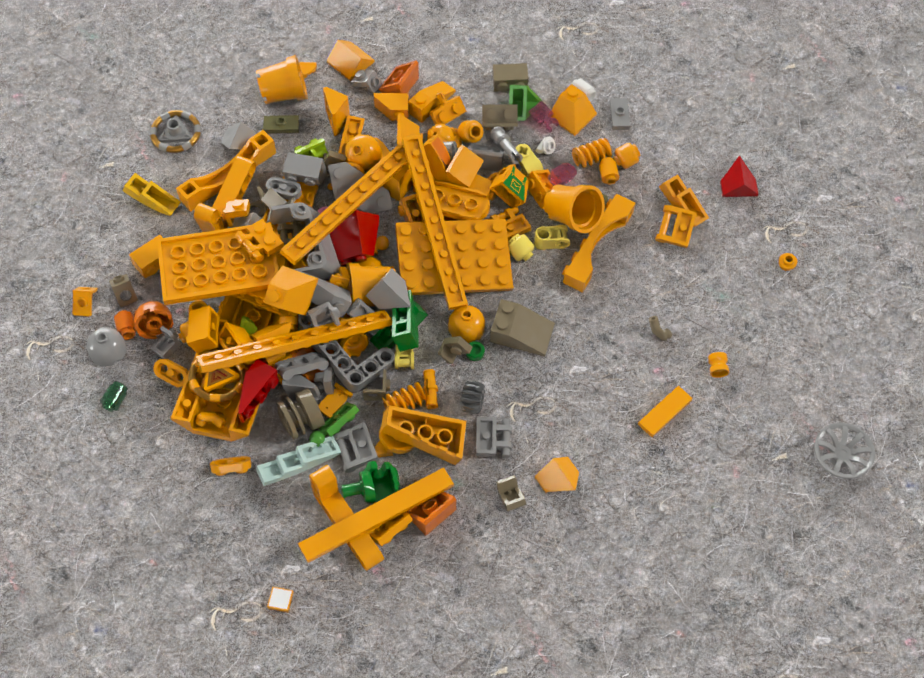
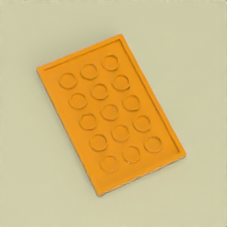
(478, 248)
(211, 266)

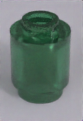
(114, 396)

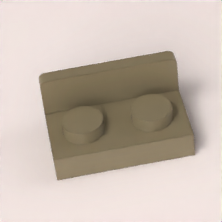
(499, 115)

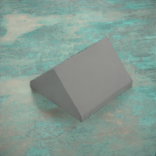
(492, 156)

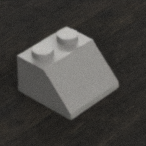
(304, 169)

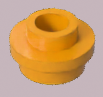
(785, 265)

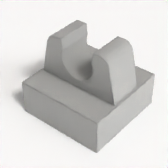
(325, 380)

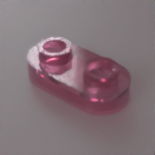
(562, 174)

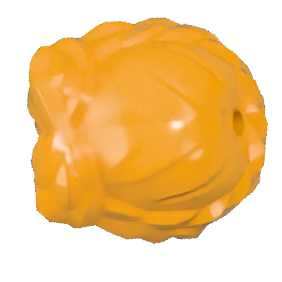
(445, 133)

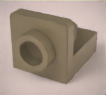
(333, 158)
(452, 347)

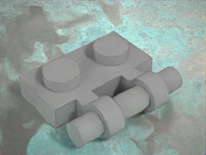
(486, 437)

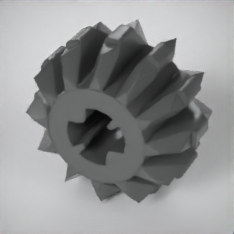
(472, 397)

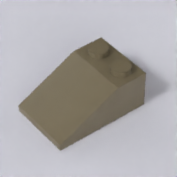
(521, 328)

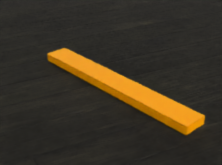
(375, 515)

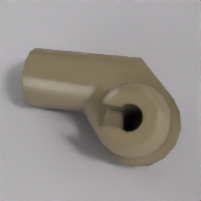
(662, 334)

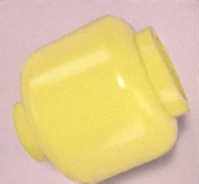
(521, 247)

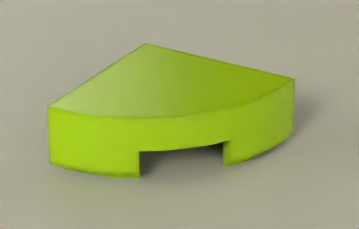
(249, 325)

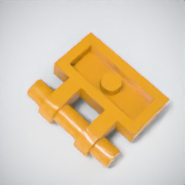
(514, 224)
(263, 236)

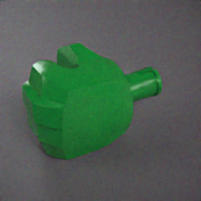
(374, 483)

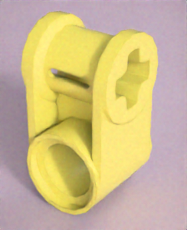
(530, 161)
(552, 236)
(404, 358)

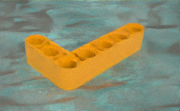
(233, 188)
(326, 492)

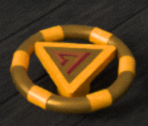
(217, 380)

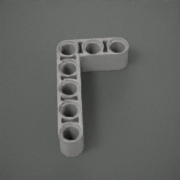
(352, 371)

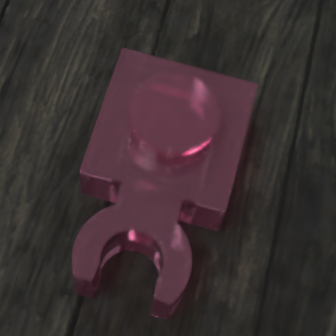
(543, 114)

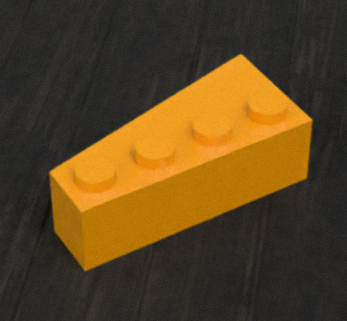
(428, 432)

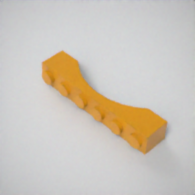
(202, 188)
(580, 270)

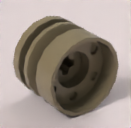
(300, 413)

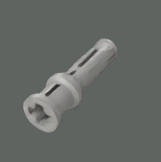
(504, 142)

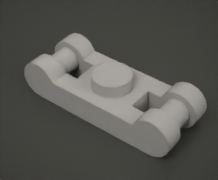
(301, 365)

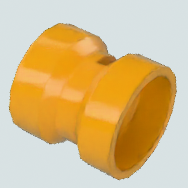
(718, 364)

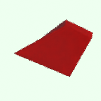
(739, 181)

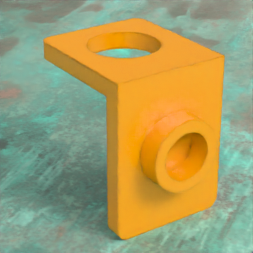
(83, 301)

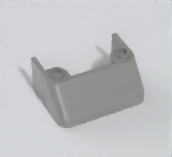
(323, 260)

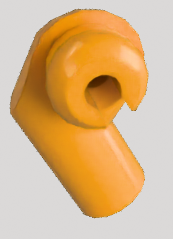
(213, 417)

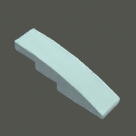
(297, 461)

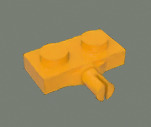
(447, 109)

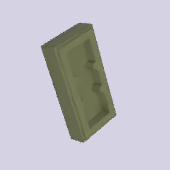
(281, 124)

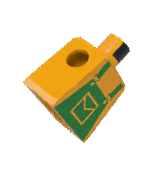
(511, 185)

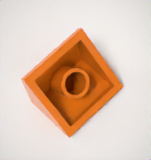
(401, 78)
(433, 512)

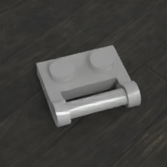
(361, 444)

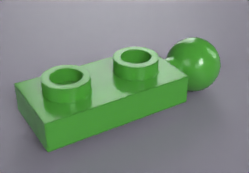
(333, 425)

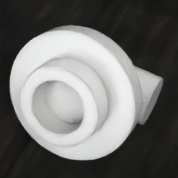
(546, 146)

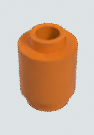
(125, 324)

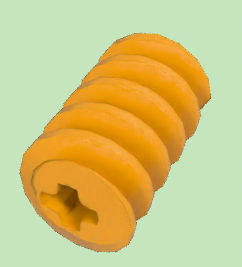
(591, 152)
(405, 398)

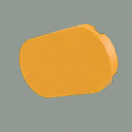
(461, 202)

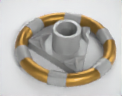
(175, 131)

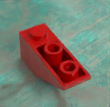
(257, 383)

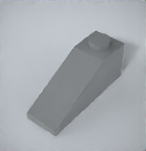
(334, 294)

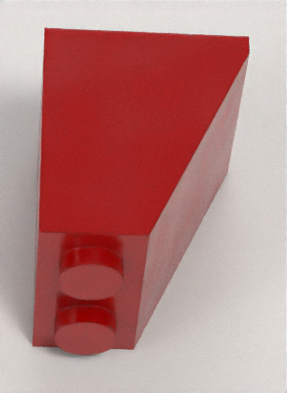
(355, 237)

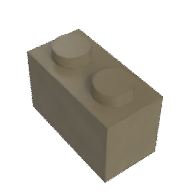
(509, 74)

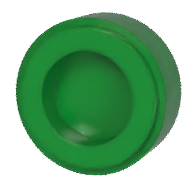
(477, 351)

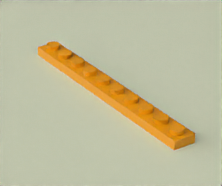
(344, 205)
(434, 222)
(292, 341)

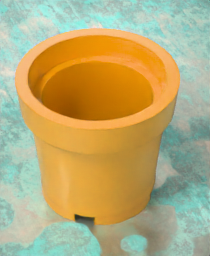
(282, 81)
(576, 206)
(364, 279)

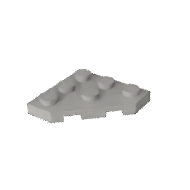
(345, 175)

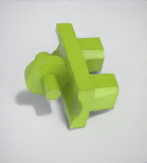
(315, 148)

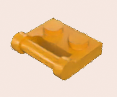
(682, 226)

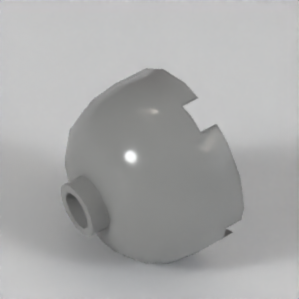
(106, 346)

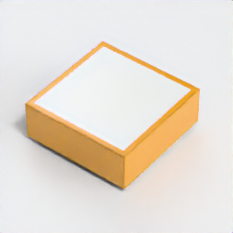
(280, 599)

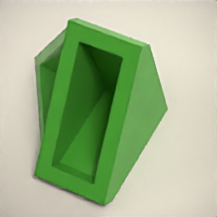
(524, 98)

